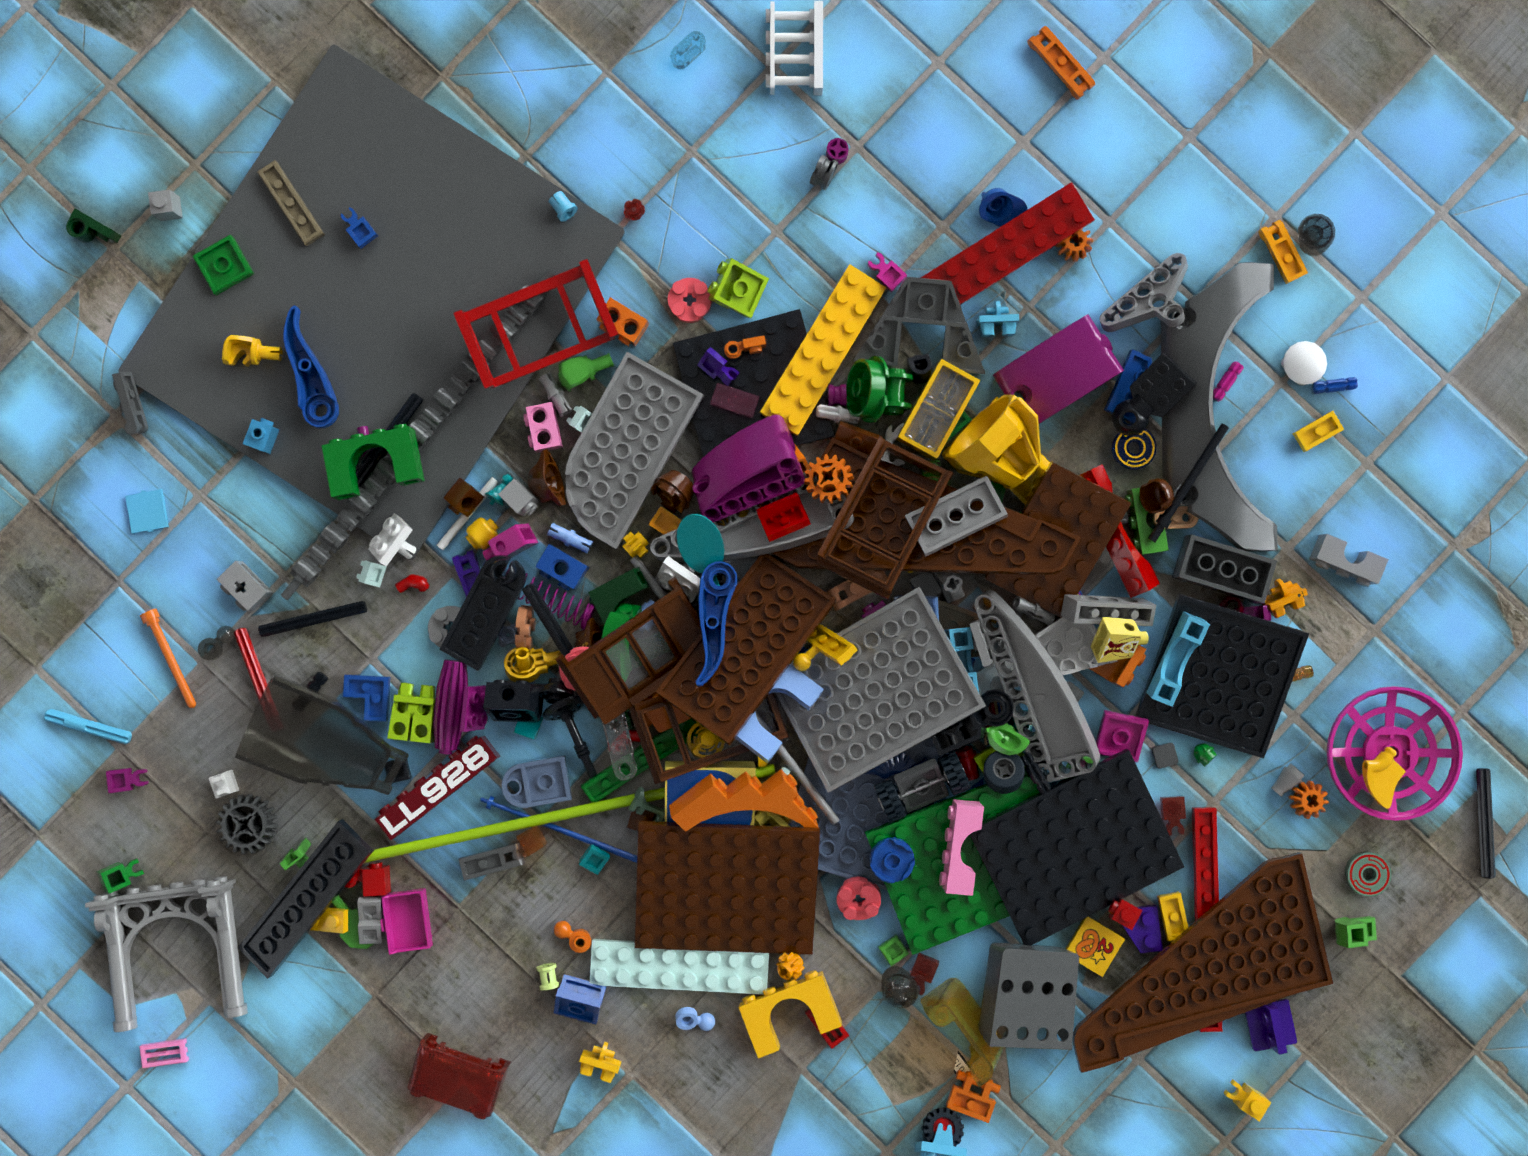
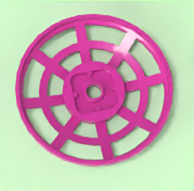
(1405, 747)

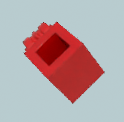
(374, 879)

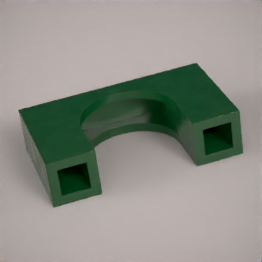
(616, 591)

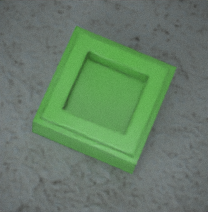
(893, 950)

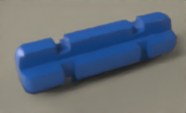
(1335, 385)

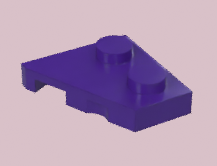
(1146, 932)

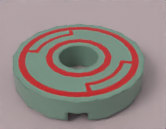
(1377, 883)

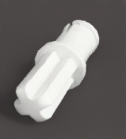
(835, 413)

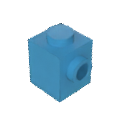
(261, 435)

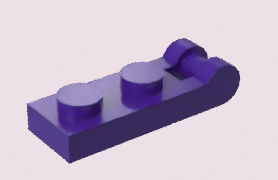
(468, 576)

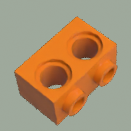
(625, 318)

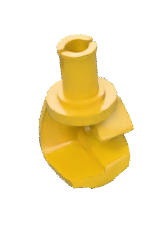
(236, 346)

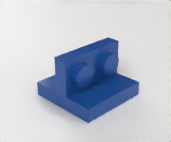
(579, 999)

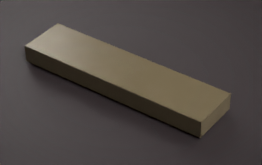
(291, 203)

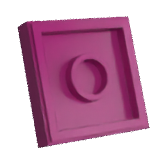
(1121, 732)

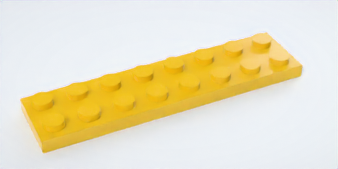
(823, 348)

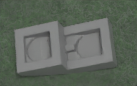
(369, 920)

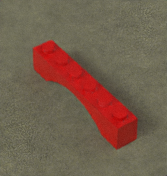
(1131, 565)

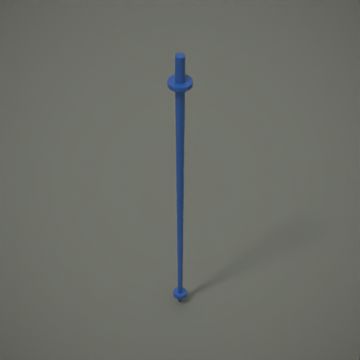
(624, 854)

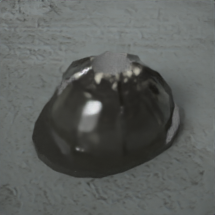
(1315, 234)
(899, 987)

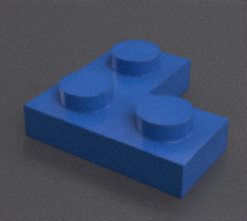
(374, 690)

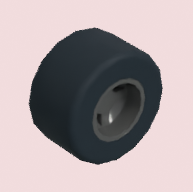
(999, 765)

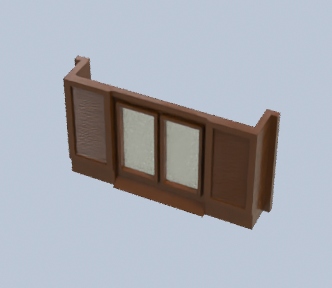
(634, 657)

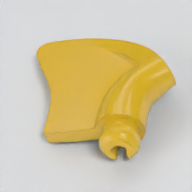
(1382, 776)

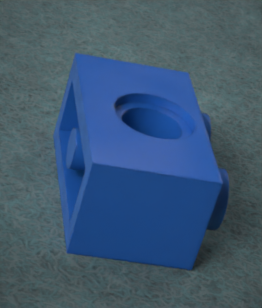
(575, 569)

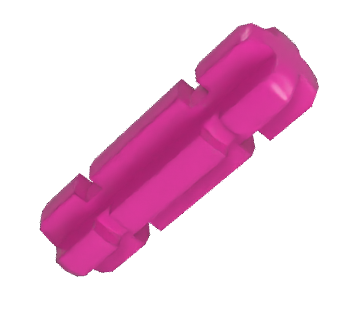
(1227, 381)

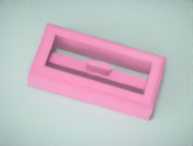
(181, 1050)

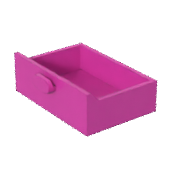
(406, 921)

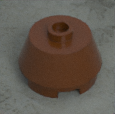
(674, 490)

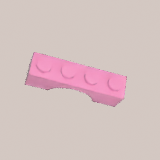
(964, 819)

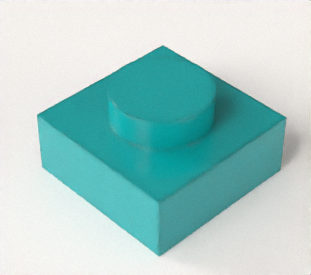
(594, 859)

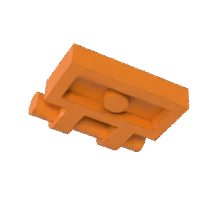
(972, 1103)

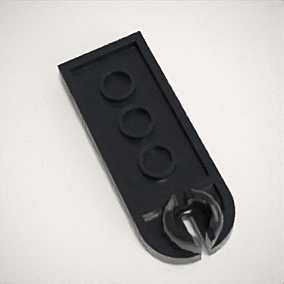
(484, 611)

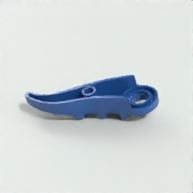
(311, 380)
(713, 609)

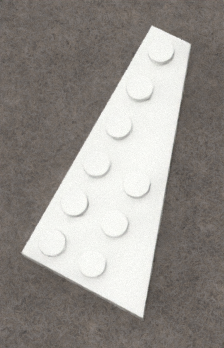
(1064, 642)

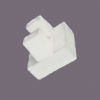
(223, 784)

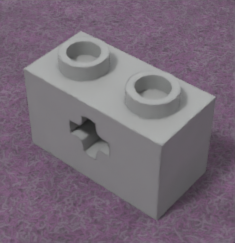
(519, 498)
(256, 589)

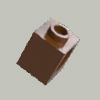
(463, 498)

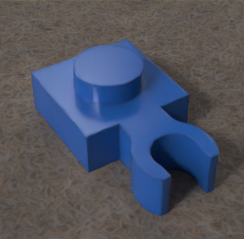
(360, 229)

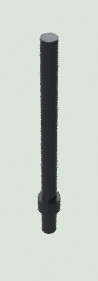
(1164, 520)

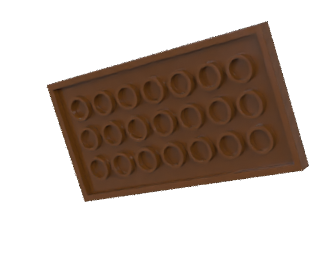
(764, 632)

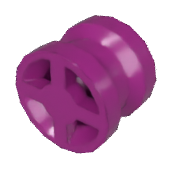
(838, 146)
(836, 395)

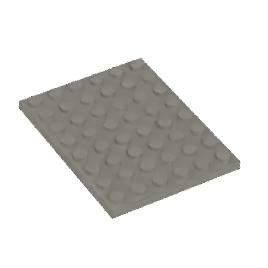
(887, 696)

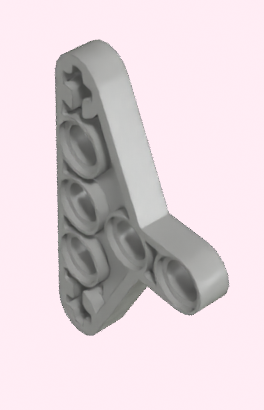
(1143, 305)

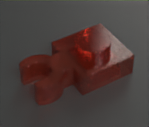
(1173, 810)
(924, 970)

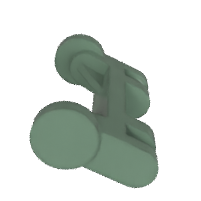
(642, 804)

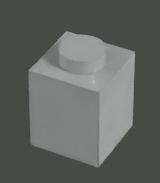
(165, 205)

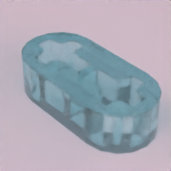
(684, 46)

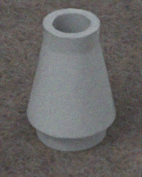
(1287, 779)

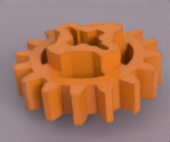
(821, 471)

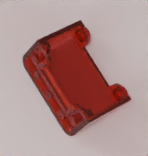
(456, 1077)

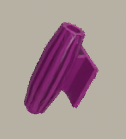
(456, 706)

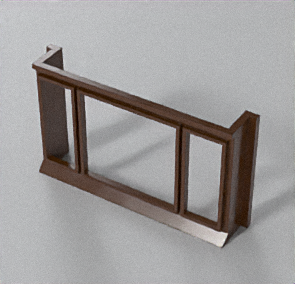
(854, 574)
(637, 714)

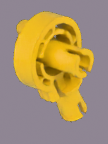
(528, 663)
(704, 740)

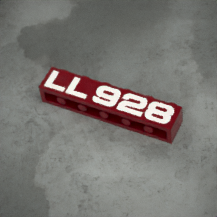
(436, 788)

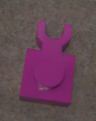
(123, 779)

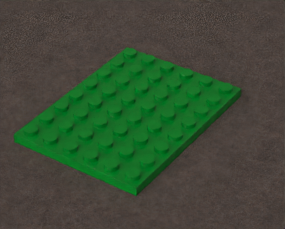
(921, 905)

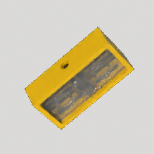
(937, 409)

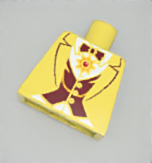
(1117, 639)

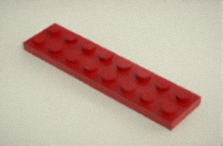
(1015, 243)

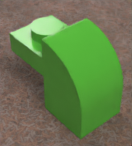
(1355, 931)

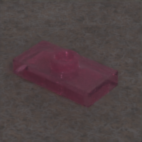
(734, 400)

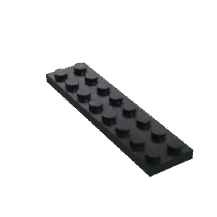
(305, 898)

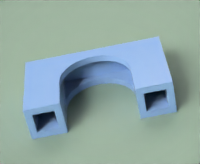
(796, 686)

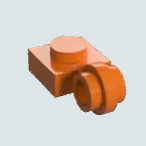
(753, 345)

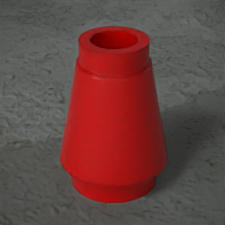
(969, 765)

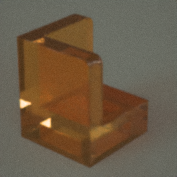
(531, 840)

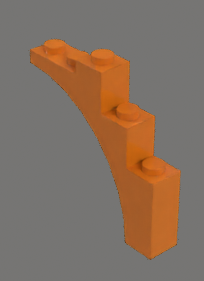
(713, 798)

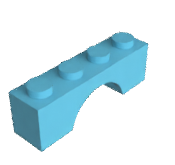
(1168, 676)

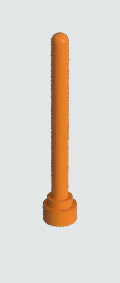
(151, 619)

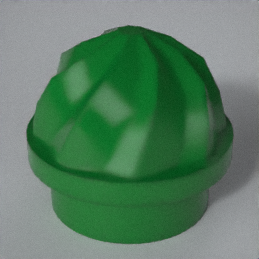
(1204, 754)

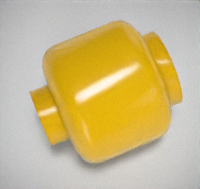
(481, 532)

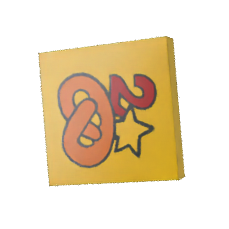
(1095, 945)

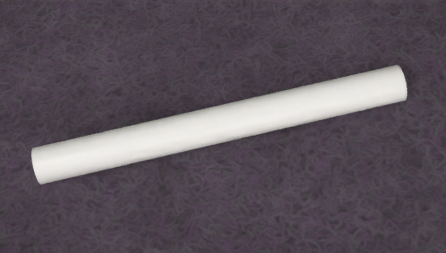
(460, 522)

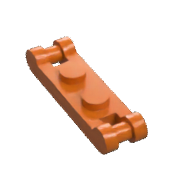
(1061, 62)

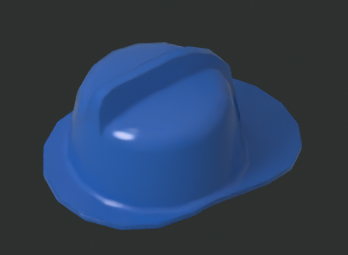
(1000, 206)

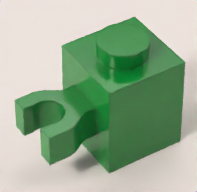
(117, 876)

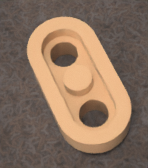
(1177, 521)

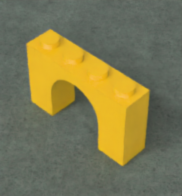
(811, 990)

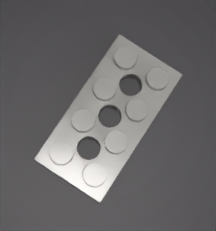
(971, 522)

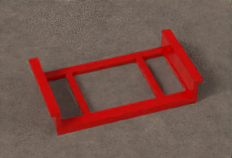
(465, 318)

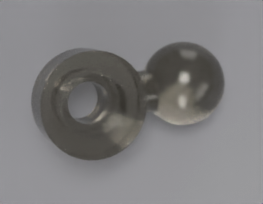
(224, 635)

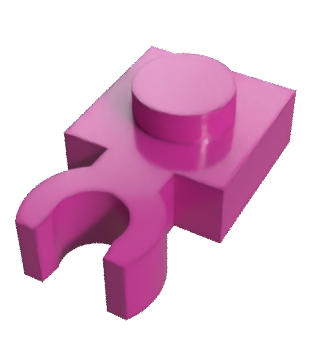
(889, 274)

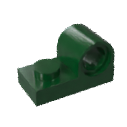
(91, 228)

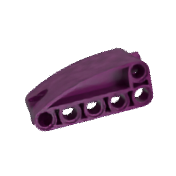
(1061, 369)
(747, 469)

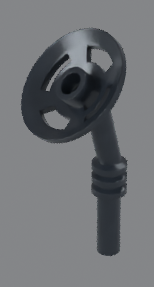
(563, 709)

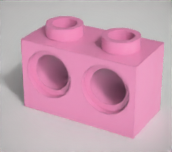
(549, 425)

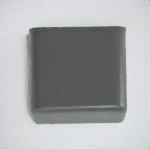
(1029, 990)

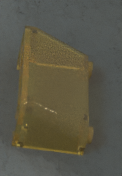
(954, 1003)

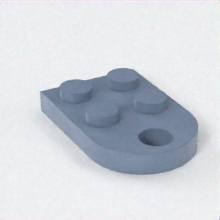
(539, 782)

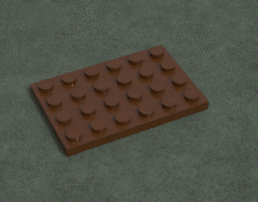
(1079, 508)

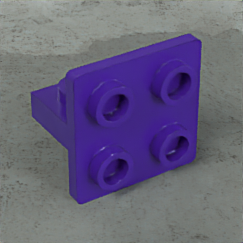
(1271, 1027)

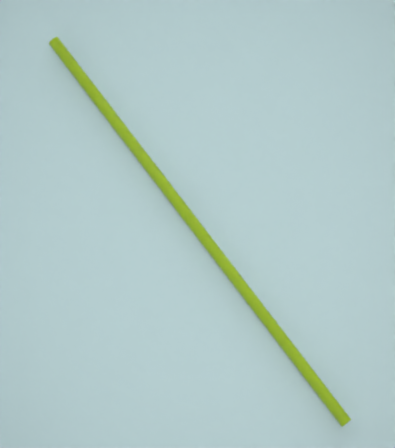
(526, 822)

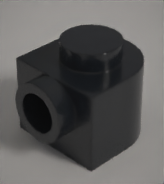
(920, 367)

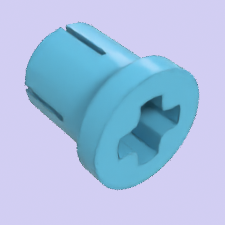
(563, 206)

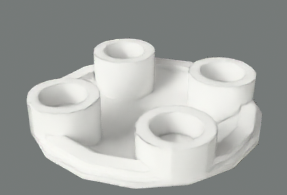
(1304, 363)

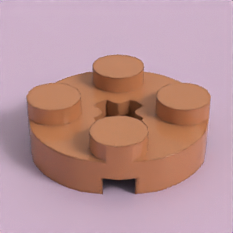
(525, 624)

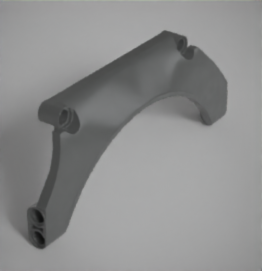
(1190, 423)

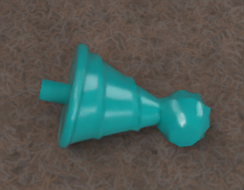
(493, 494)

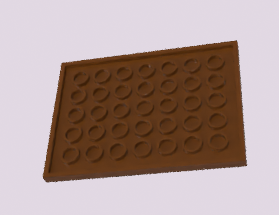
(726, 887)

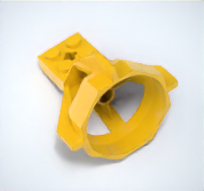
(1001, 445)

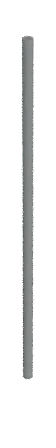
(786, 757)

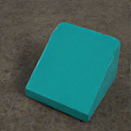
(528, 729)

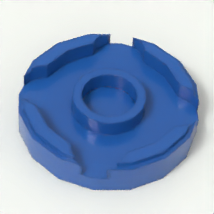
(892, 860)

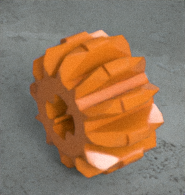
(1076, 251)
(1315, 795)

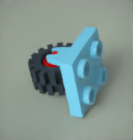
(942, 1134)

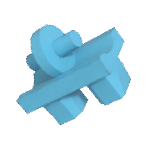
(988, 322)

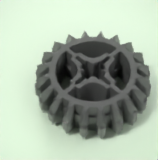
(261, 833)

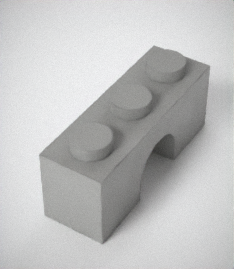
(1330, 554)

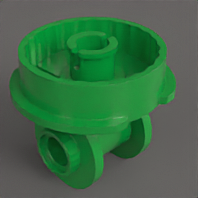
(876, 389)

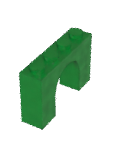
(342, 457)

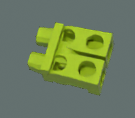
(413, 715)

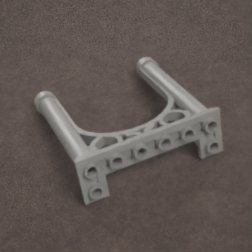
(112, 917)

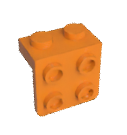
(1121, 672)

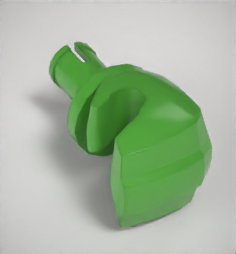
(579, 368)

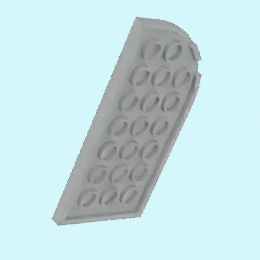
(626, 447)

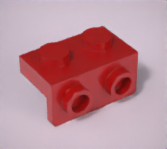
(783, 517)

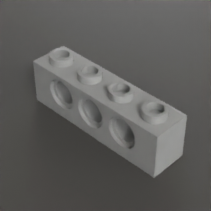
(1091, 609)

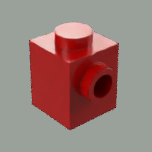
(1124, 913)

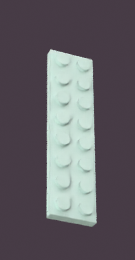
(622, 965)

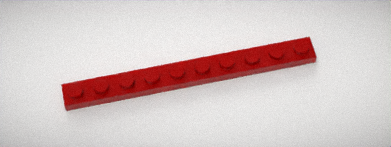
(1205, 868)

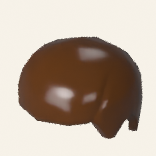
(1156, 495)

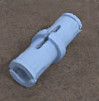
(570, 538)

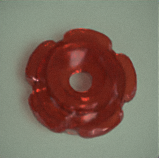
(634, 215)

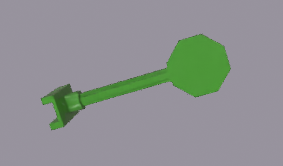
(299, 858)

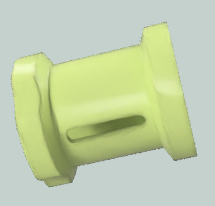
(550, 969)

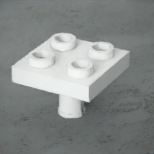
(392, 540)
(683, 574)

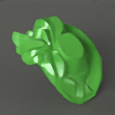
(1006, 739)

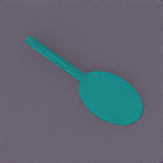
(700, 542)

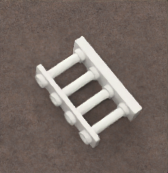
(813, 37)

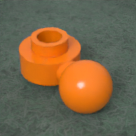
(563, 930)

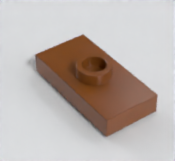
(856, 437)

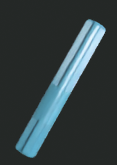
(88, 726)

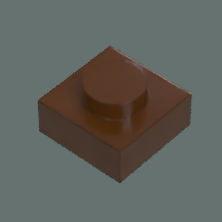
(635, 818)

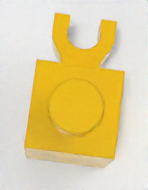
(1249, 1100)

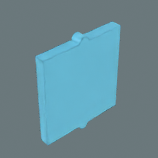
(147, 511)

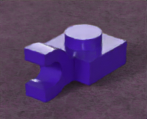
(714, 366)

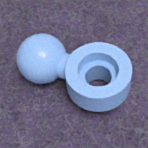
(687, 1019)

